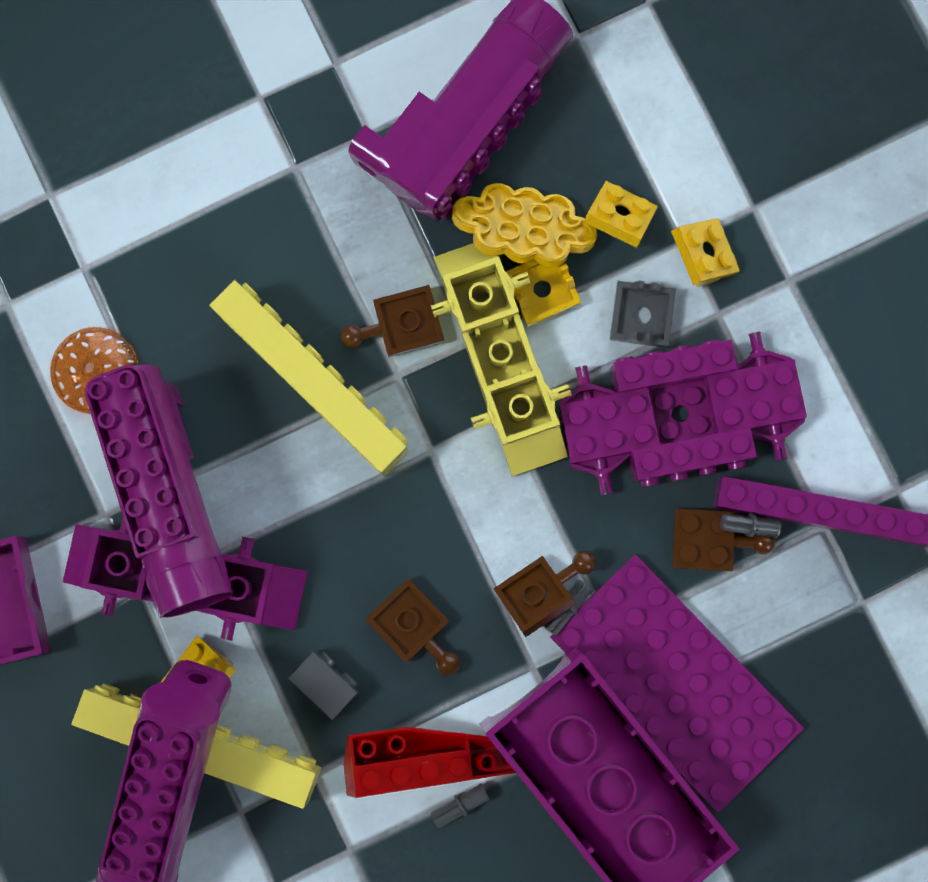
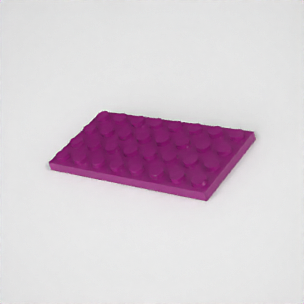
(679, 683)

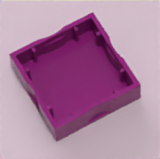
(21, 614)

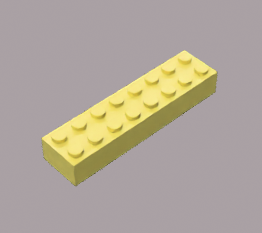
(309, 378)
(230, 759)

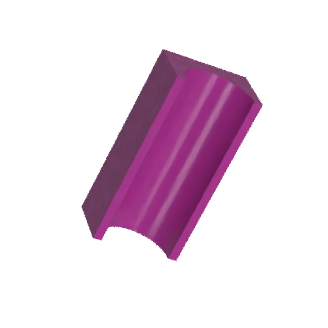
(607, 780)

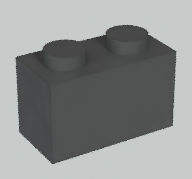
(324, 683)

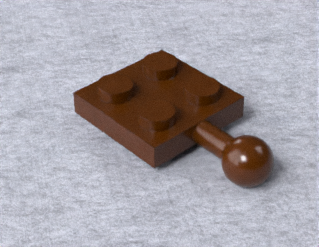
(403, 322)
(705, 546)
(538, 594)
(410, 622)

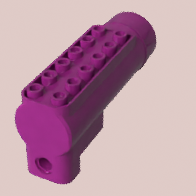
(447, 141)
(157, 487)
(163, 774)

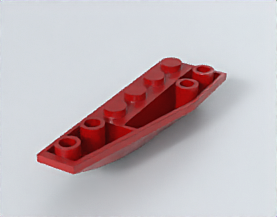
(417, 759)

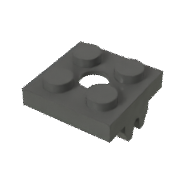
(651, 296)

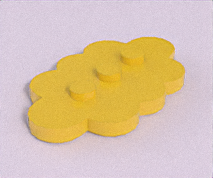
(523, 225)

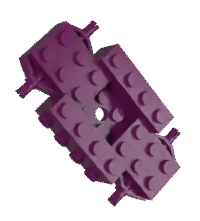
(723, 405)

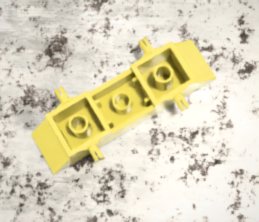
(502, 358)

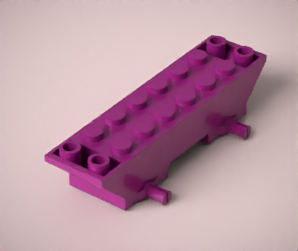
(260, 595)

